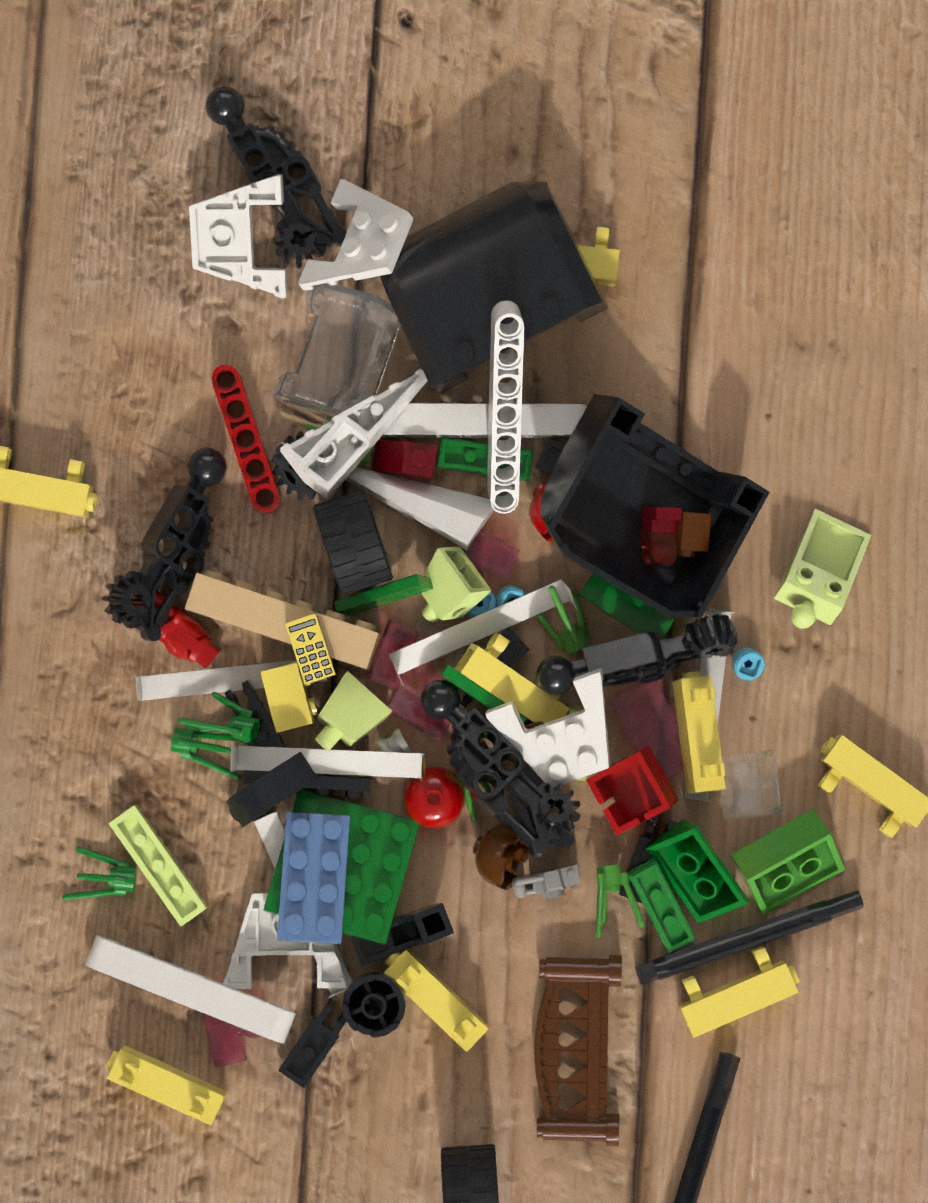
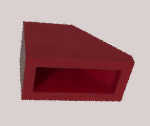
(405, 459)

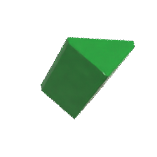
(696, 872)

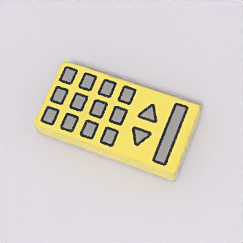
(310, 649)

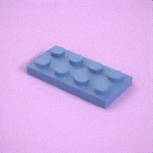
(313, 878)

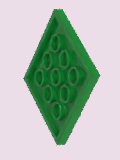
(376, 864)

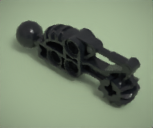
(279, 156)
(186, 540)
(640, 656)
(476, 765)

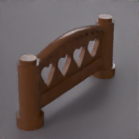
(589, 1117)

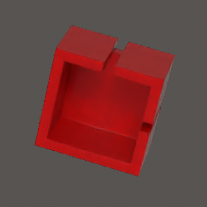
(636, 786)

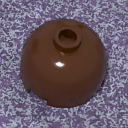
(499, 855)

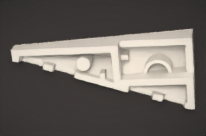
(335, 449)
(445, 511)

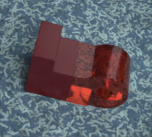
(659, 535)

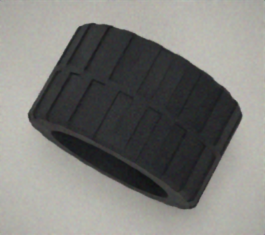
(352, 542)
(469, 1174)

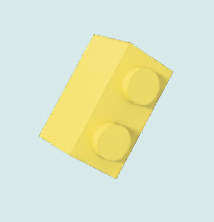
(288, 697)

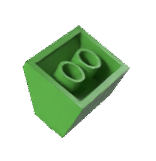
(788, 861)

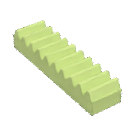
(158, 865)

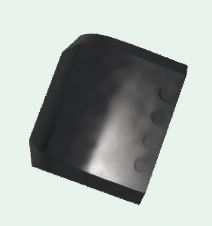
(487, 253)
(598, 499)

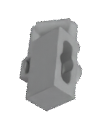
(549, 881)

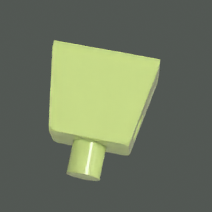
(454, 583)
(350, 713)

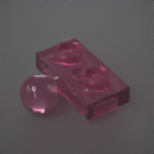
(491, 554)
(395, 638)
(408, 708)
(225, 1041)

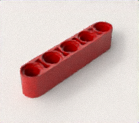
(236, 427)

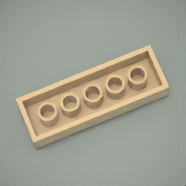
(268, 613)

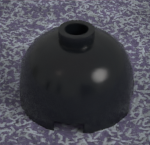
(374, 1004)

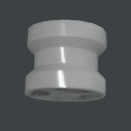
(395, 743)

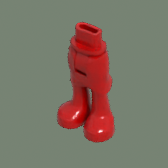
(186, 636)

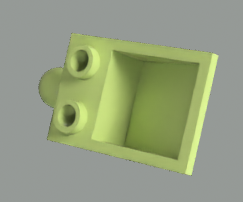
(822, 570)

